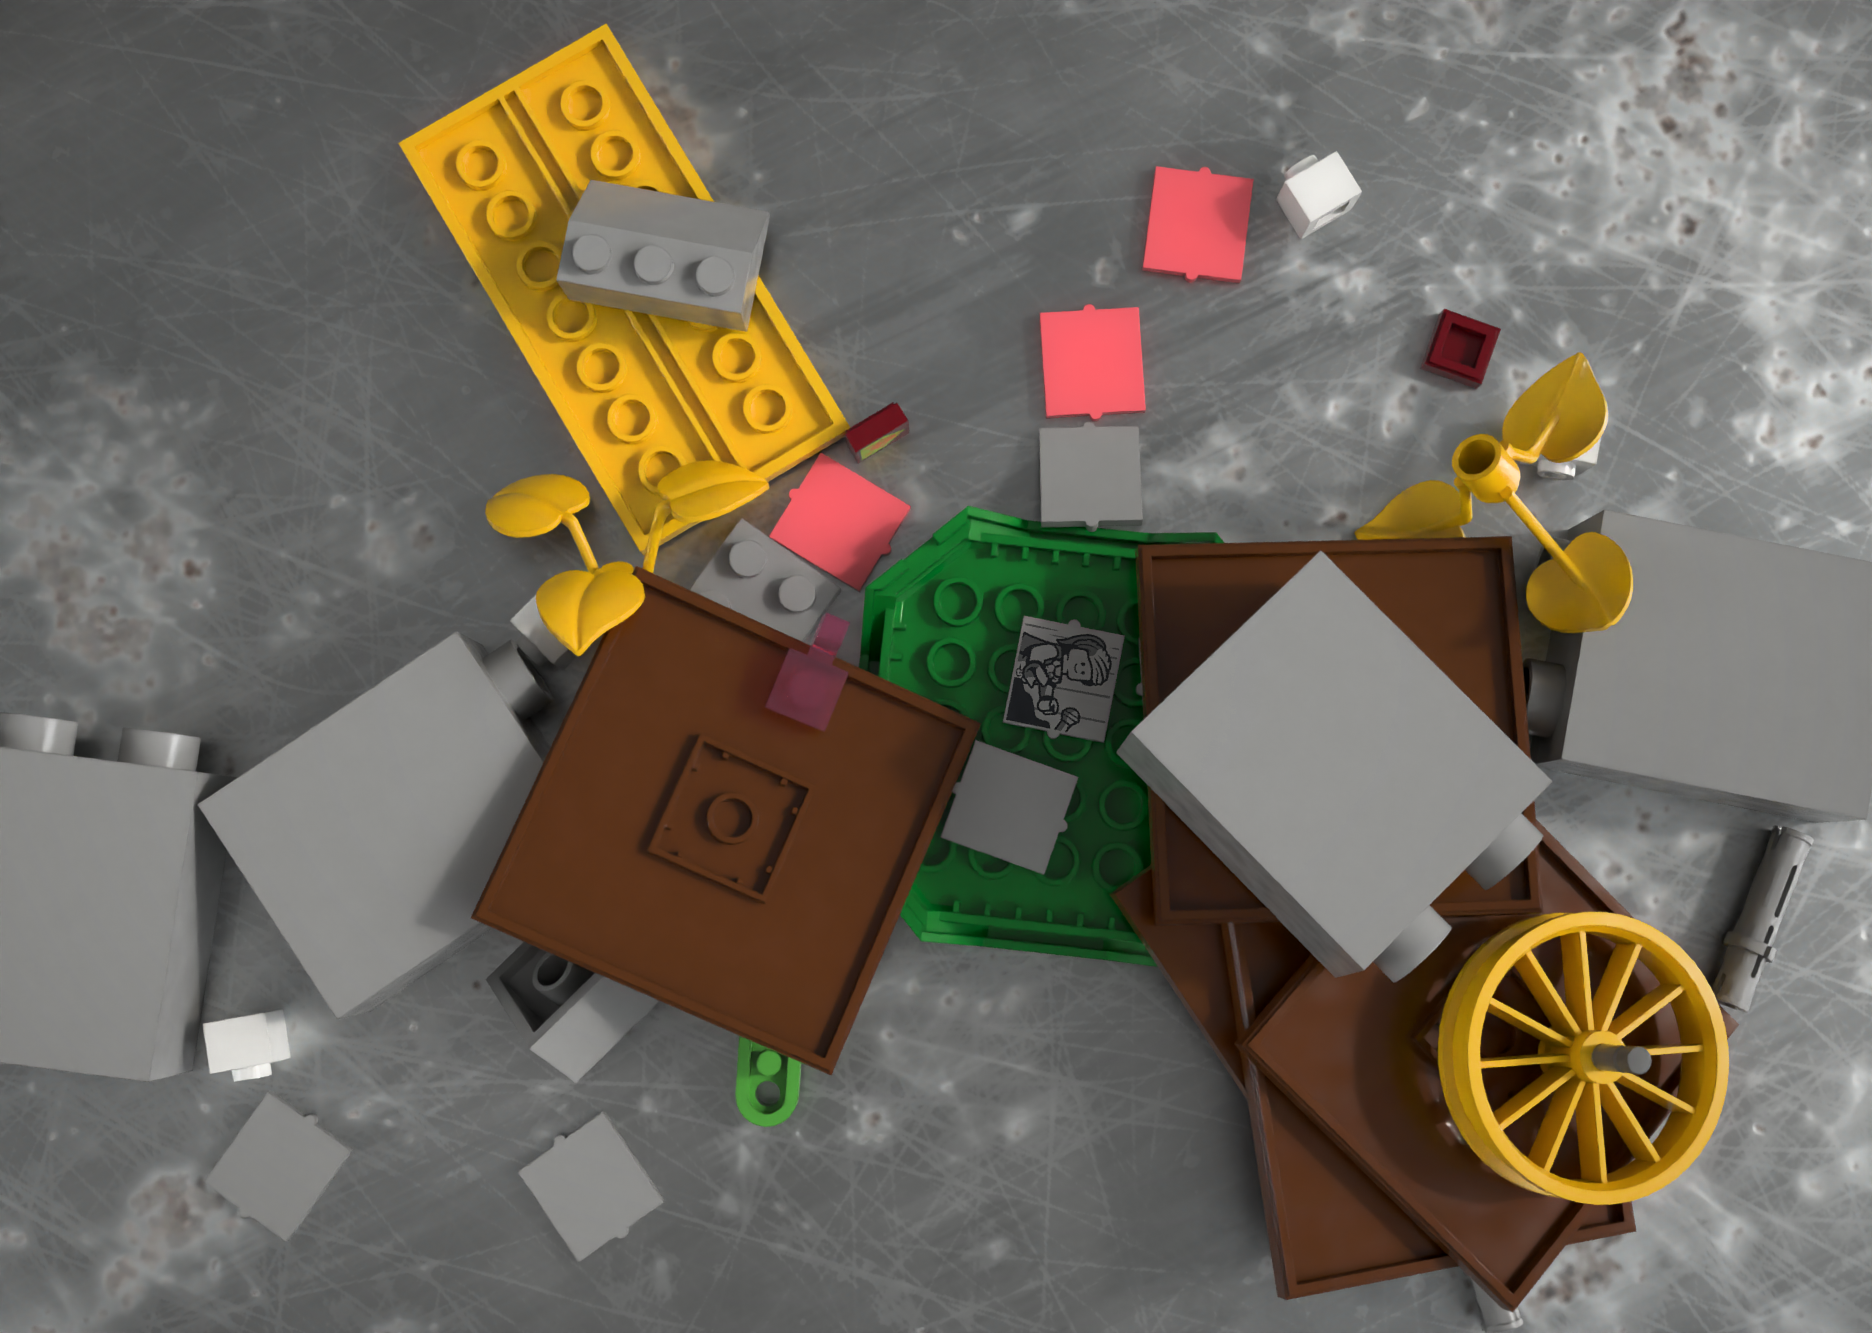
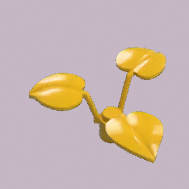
(1555, 417)
(585, 604)

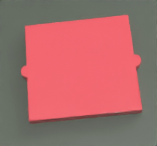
(1197, 224)
(1092, 362)
(840, 522)

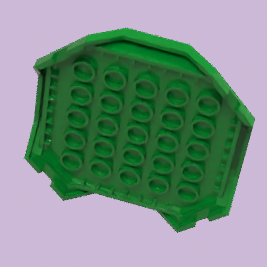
(951, 633)

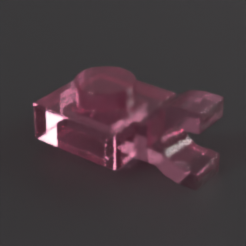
(809, 683)

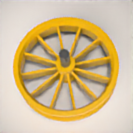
(1585, 1056)

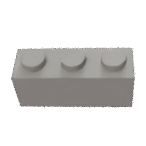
(663, 255)
(565, 1009)

